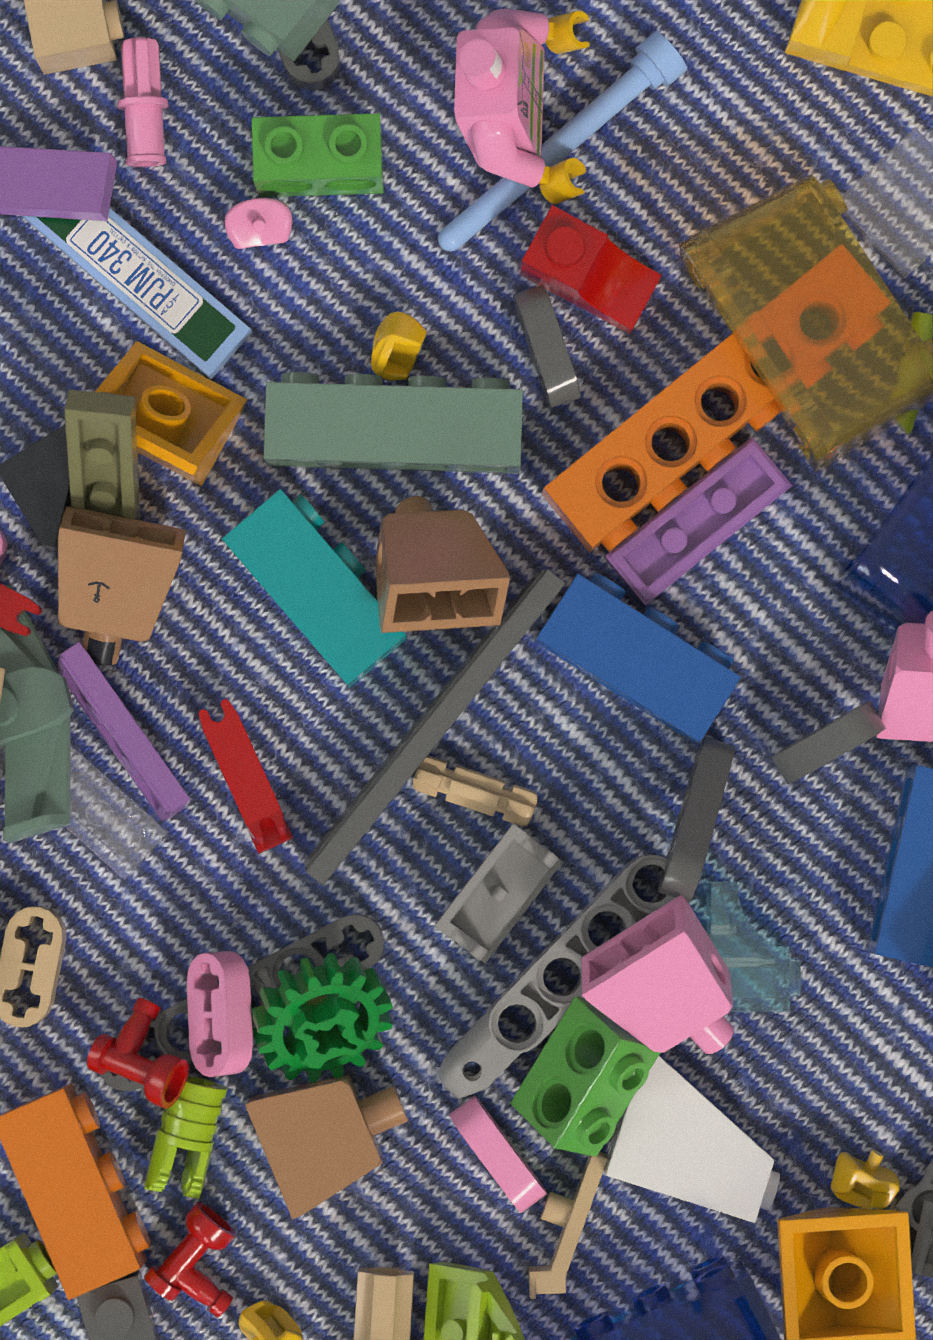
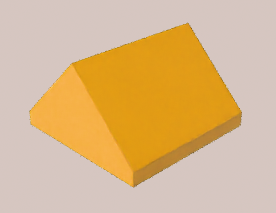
(178, 412)
(846, 1275)

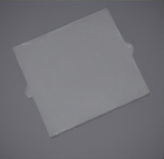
(896, 204)

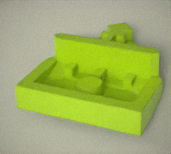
(467, 1305)

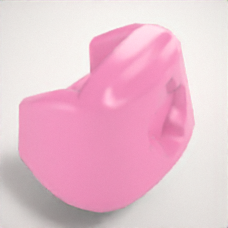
(258, 223)

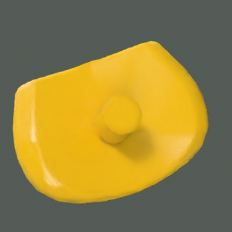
(396, 346)
(864, 1182)
(268, 1322)

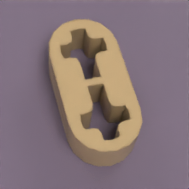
(45, 969)

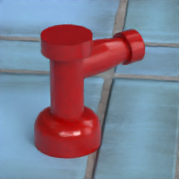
(161, 1078)
(178, 1272)

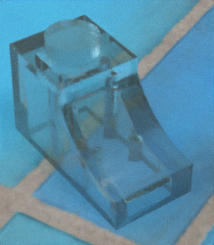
(759, 971)

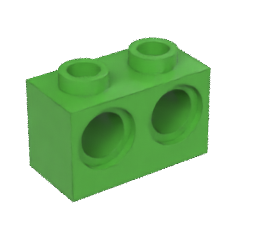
(317, 155)
(583, 1080)

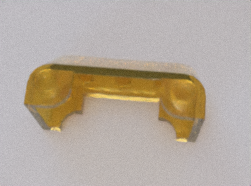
(813, 318)

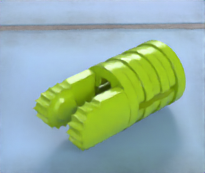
(188, 1126)

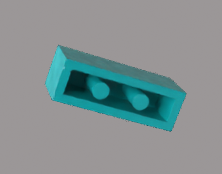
(314, 584)

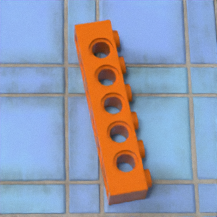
(578, 490)

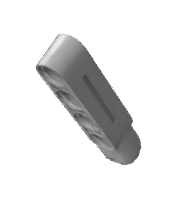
(485, 1041)

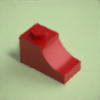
(588, 270)

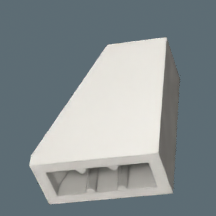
(689, 1149)

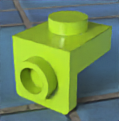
(24, 1276)

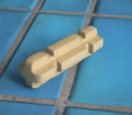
(475, 791)

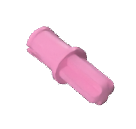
(143, 102)

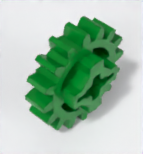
(321, 1018)

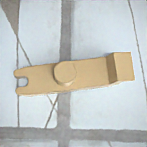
(572, 1217)

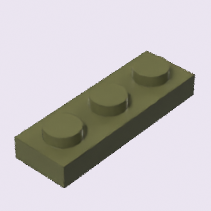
(102, 453)

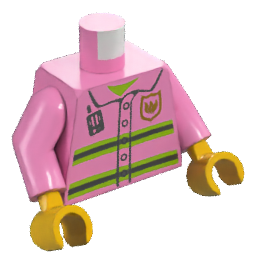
(502, 96)

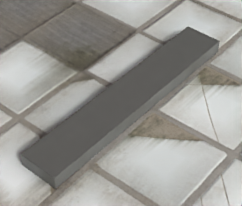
(432, 725)

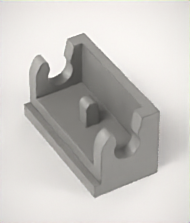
(498, 893)

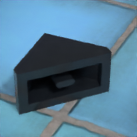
(41, 484)

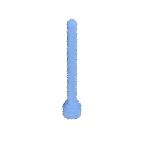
(654, 65)

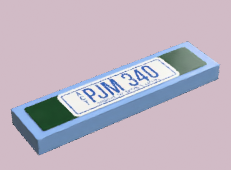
(150, 287)

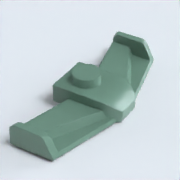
(35, 736)

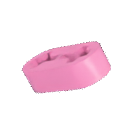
(219, 1013)
(497, 1154)

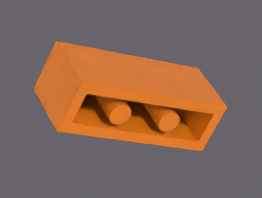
(73, 1190)

